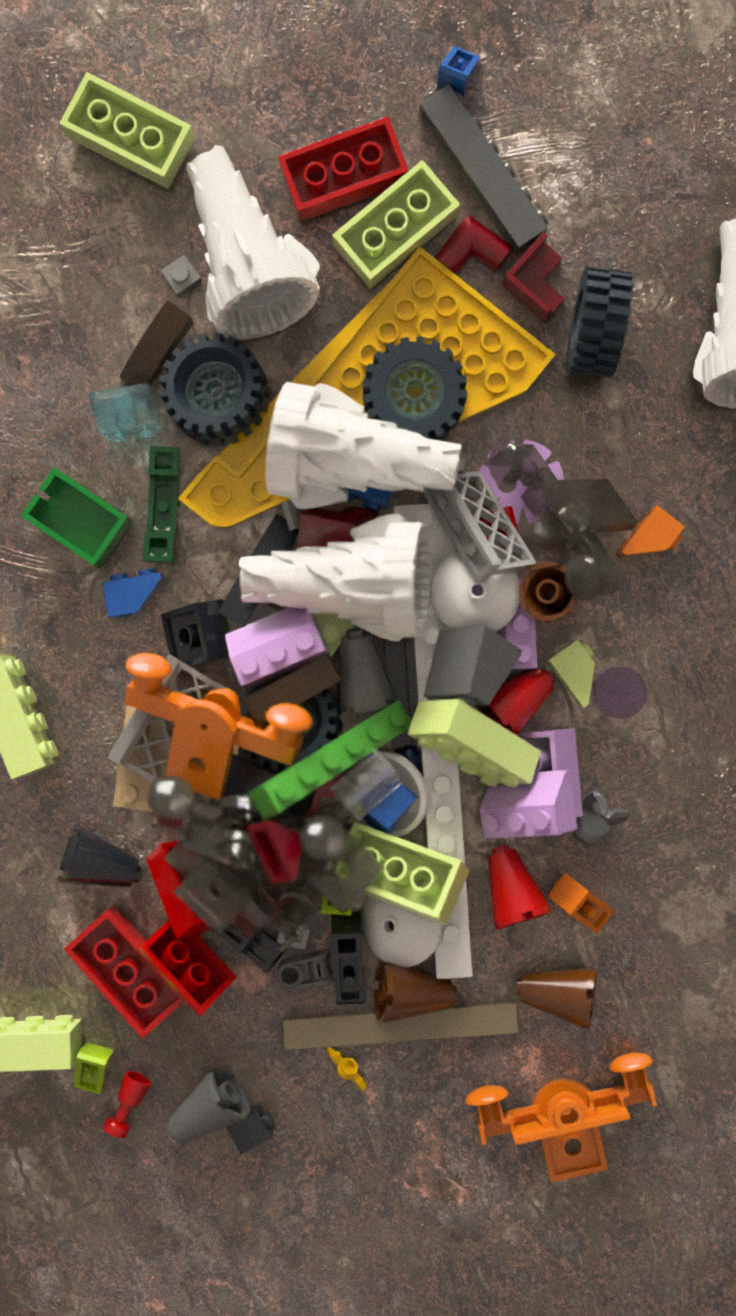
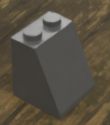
(470, 665)

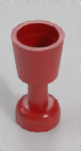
(130, 1095)

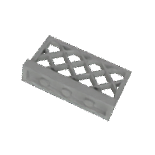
(468, 532)
(139, 721)

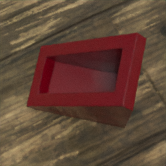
(278, 850)

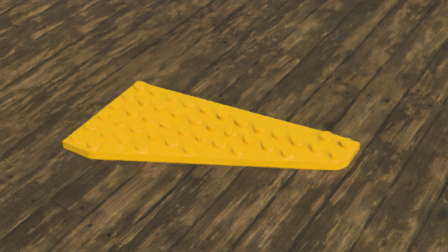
(418, 302)

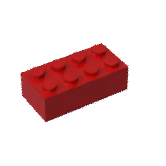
(342, 169)
(112, 961)

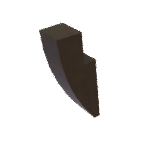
(156, 345)
(293, 687)

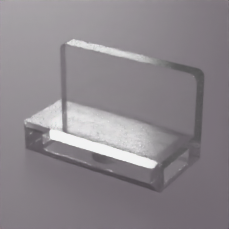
(367, 785)

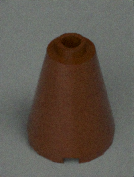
(546, 593)
(409, 993)
(560, 993)

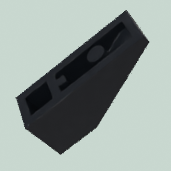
(348, 958)

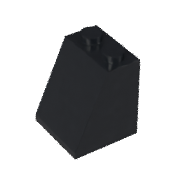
(247, 776)

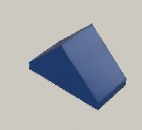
(457, 70)
(391, 810)

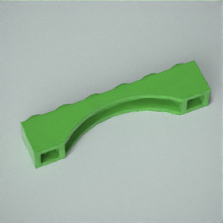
(330, 760)

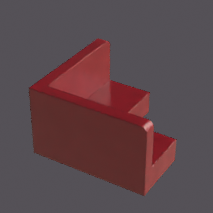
(527, 279)
(322, 526)

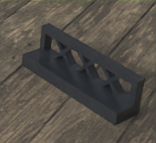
(403, 677)

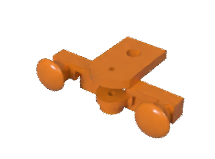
(211, 726)
(565, 1112)

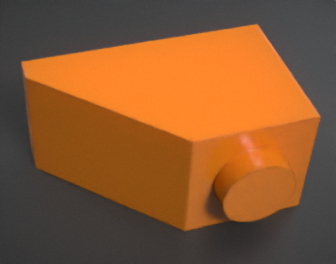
(653, 535)
(580, 903)

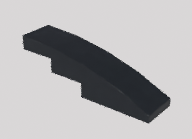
(275, 538)
(259, 948)

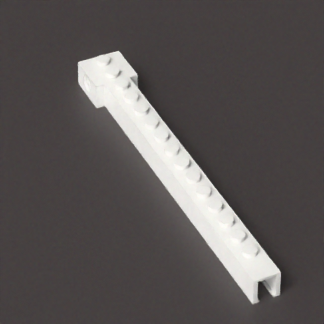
(441, 777)

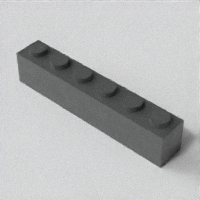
(482, 169)

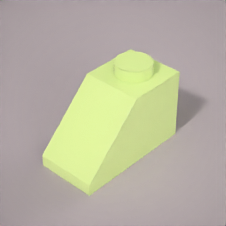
(575, 670)

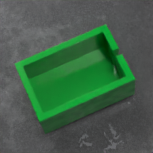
(77, 518)

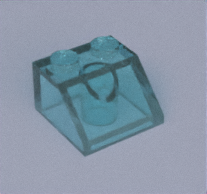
(126, 412)

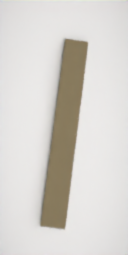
(366, 1029)

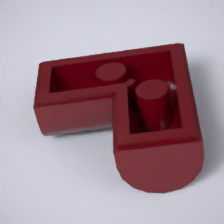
(473, 240)

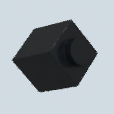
(253, 1130)

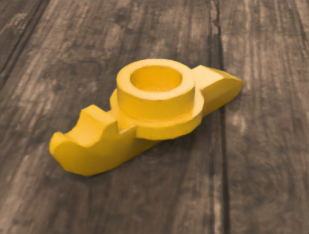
(346, 1068)

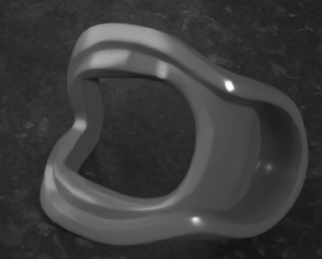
(595, 826)

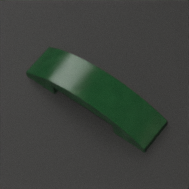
(162, 504)

